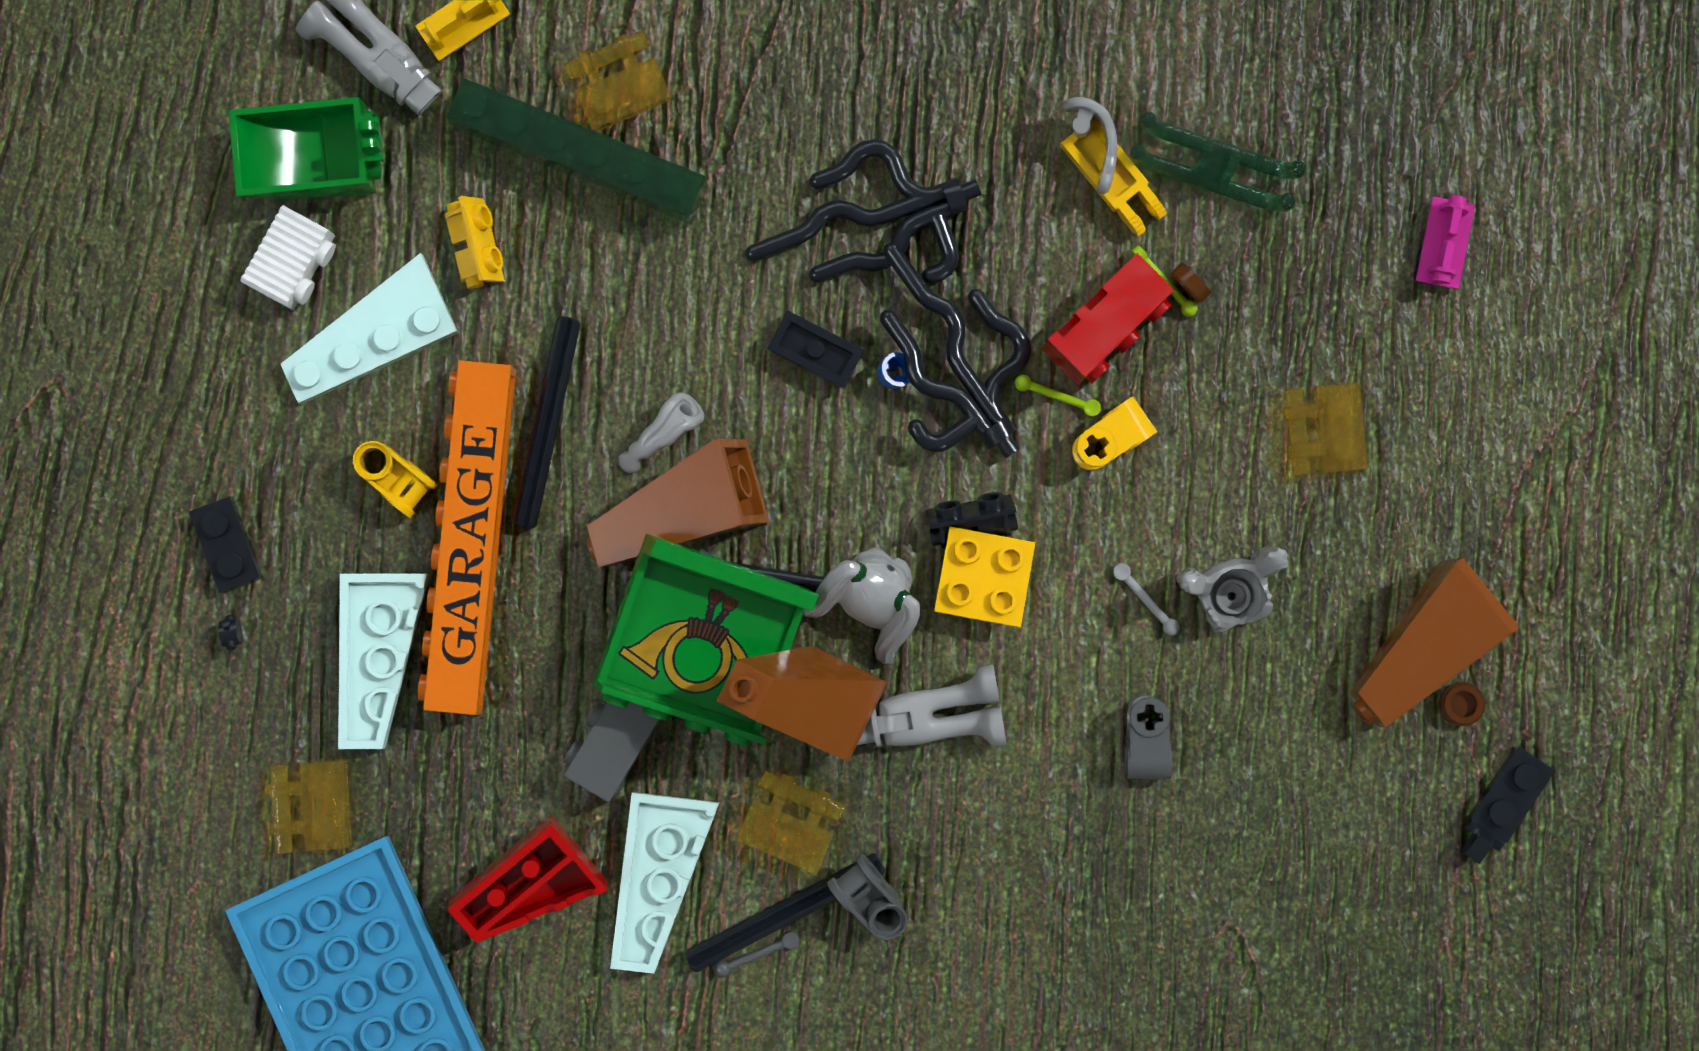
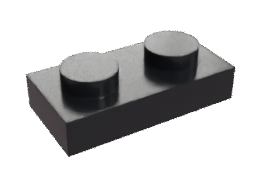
(815, 349)
(226, 544)

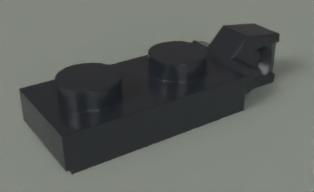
(1505, 803)

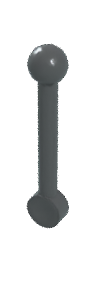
(790, 941)

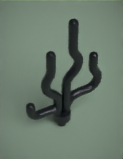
(928, 206)
(982, 406)

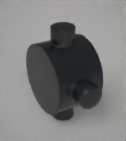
(230, 632)

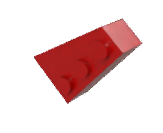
(1109, 321)

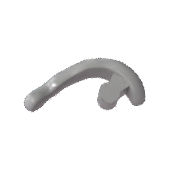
(1087, 111)
(676, 416)

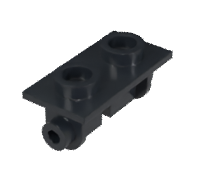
(991, 513)

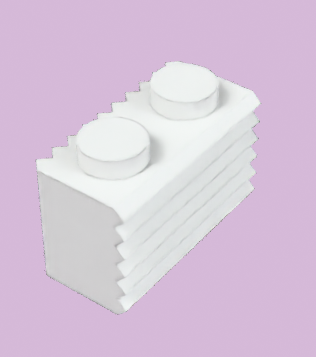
(289, 258)

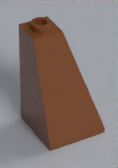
(688, 504)
(1435, 639)
(805, 697)

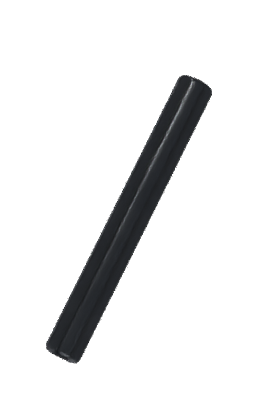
(546, 422)
(767, 921)

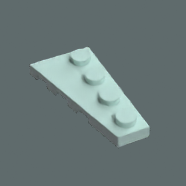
(377, 331)
(374, 646)
(658, 863)

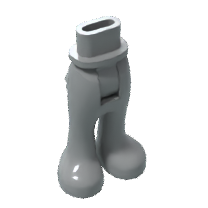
(386, 65)
(909, 717)

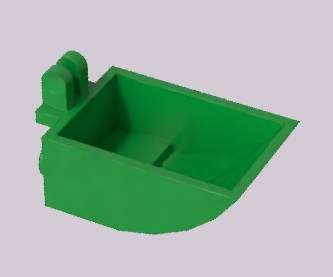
(306, 149)

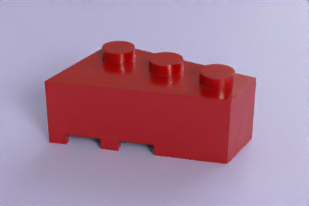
(527, 881)

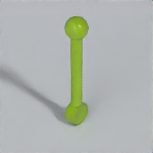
(1188, 307)
(1090, 407)

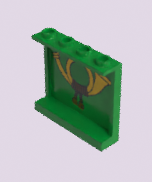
(685, 629)

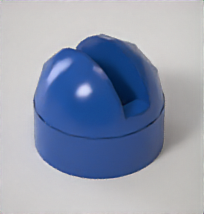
(891, 363)

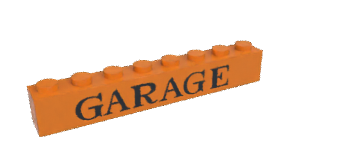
(468, 539)

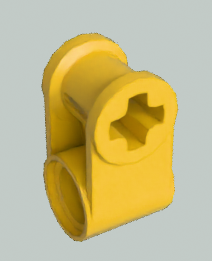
(1117, 432)
(395, 477)

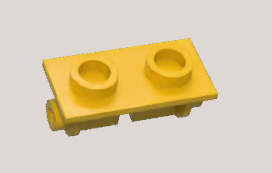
(460, 24)
(471, 222)

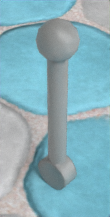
(1122, 573)

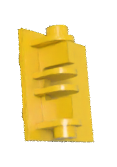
(984, 577)

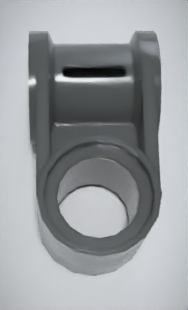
(1147, 748)
(866, 894)

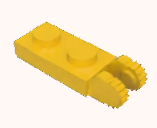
(1089, 156)

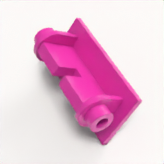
(1445, 241)

